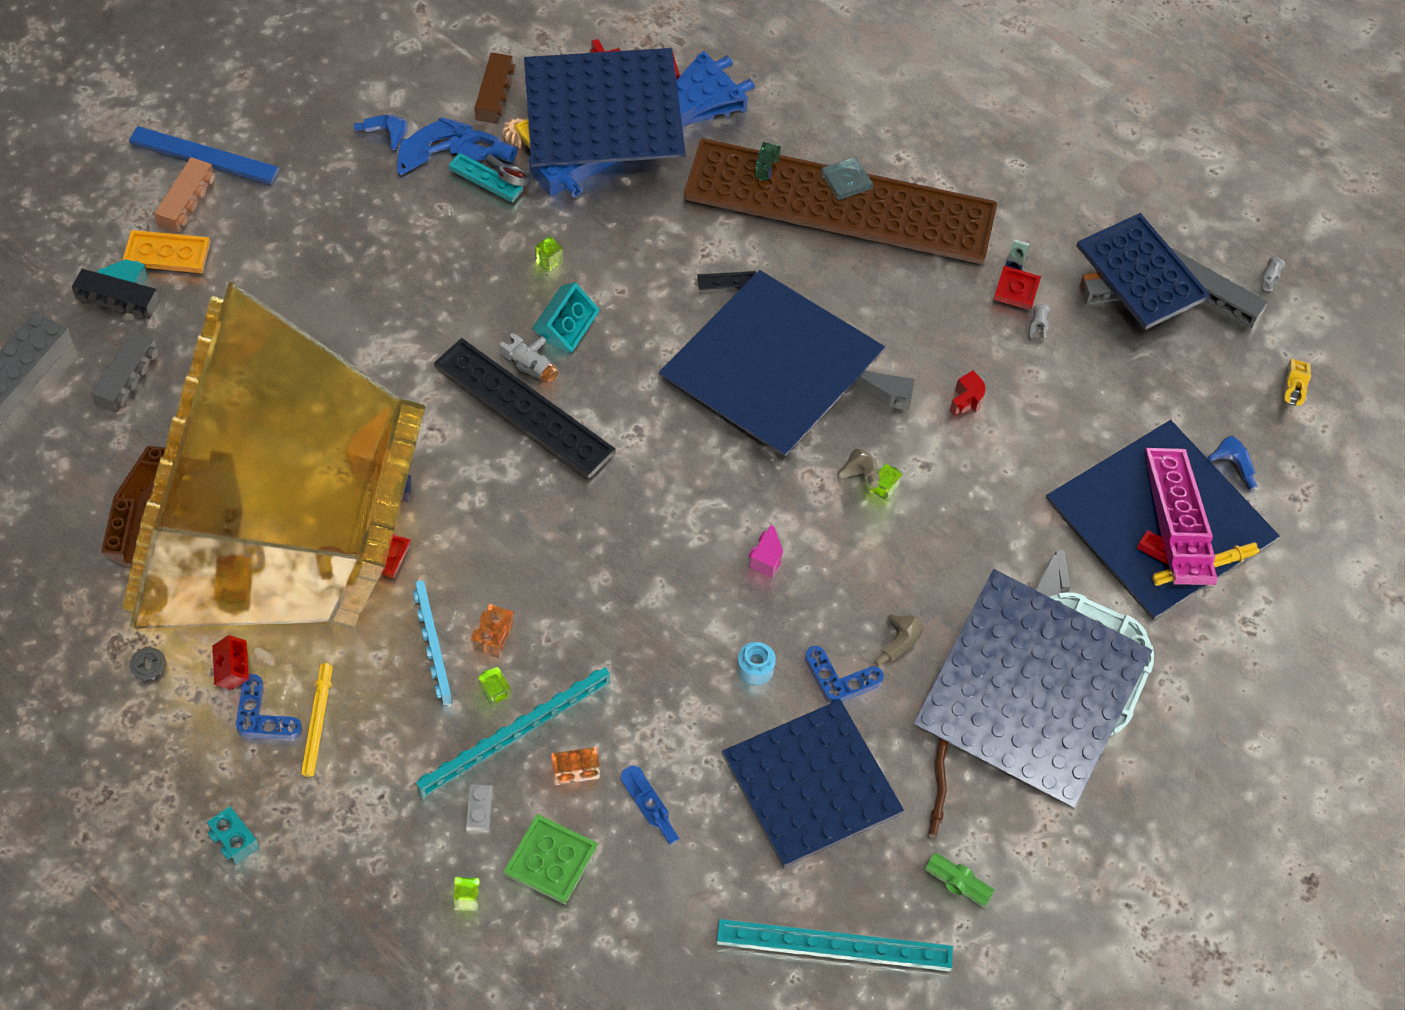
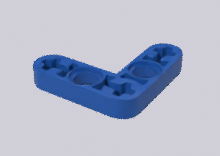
(840, 685)
(258, 721)

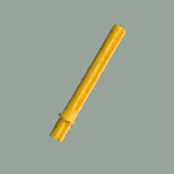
(1229, 556)
(316, 720)

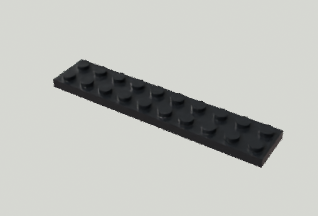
(525, 408)

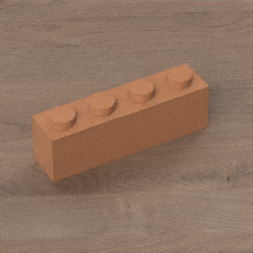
(184, 195)

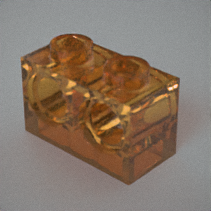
(497, 631)
(575, 766)

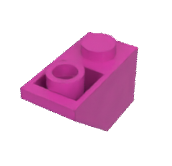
(768, 554)

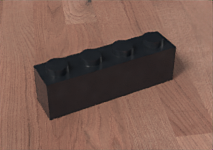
(115, 294)

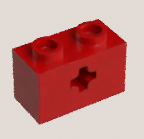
(230, 662)

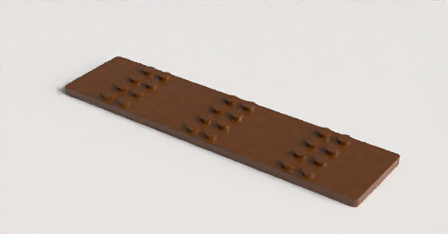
(799, 194)

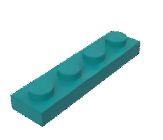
(484, 177)

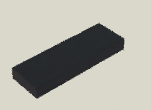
(723, 282)

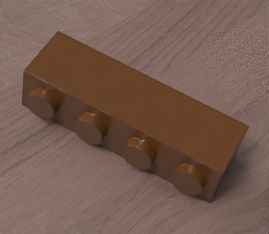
(494, 88)

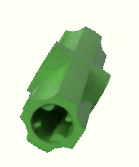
(959, 879)

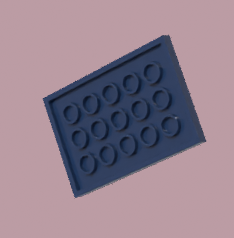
(1143, 270)

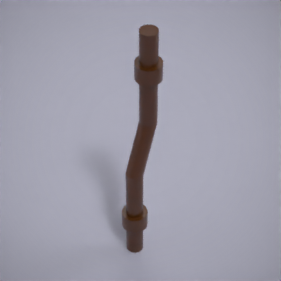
(937, 814)

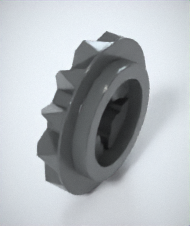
(154, 656)

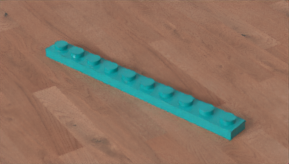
(507, 735)
(835, 945)

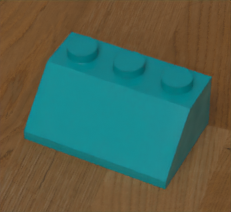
(566, 317)

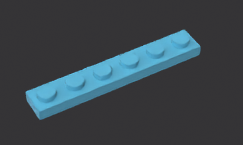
(433, 650)

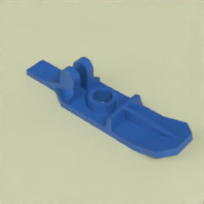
(642, 793)

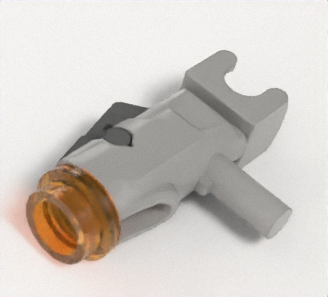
(528, 359)

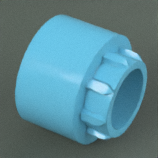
(756, 673)

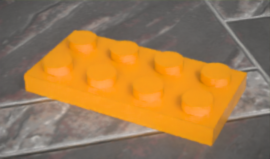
(168, 251)

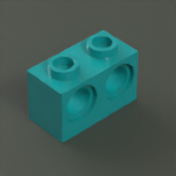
(236, 833)

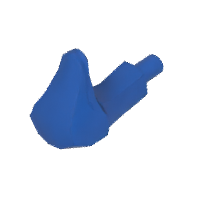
(393, 124)
(1234, 450)

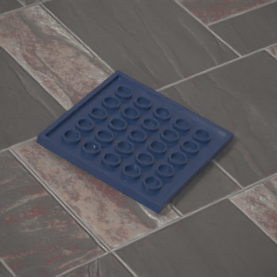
(812, 783)

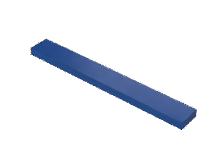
(219, 159)

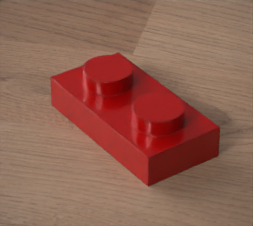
(1153, 545)
(396, 555)

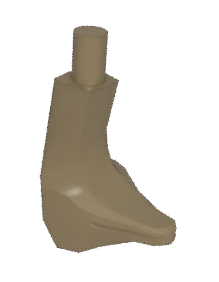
(861, 463)
(909, 633)

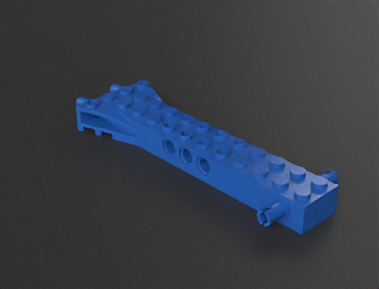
(702, 94)

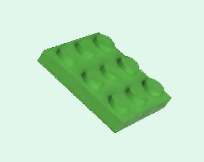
(551, 859)

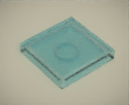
(847, 178)

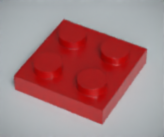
(1017, 287)

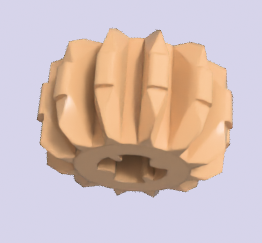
(510, 135)

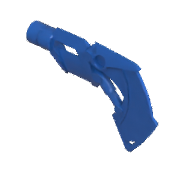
(462, 140)

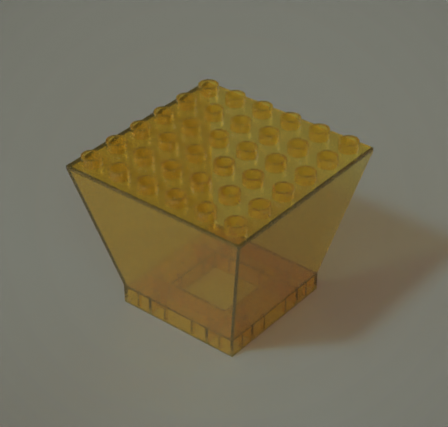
(302, 456)

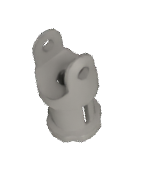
(1272, 273)
(1040, 322)

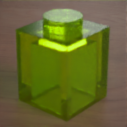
(549, 253)
(888, 483)
(494, 686)
(466, 893)

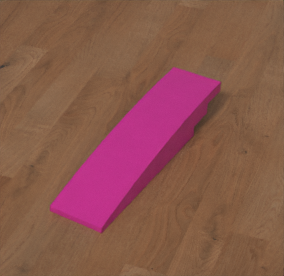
(1181, 517)

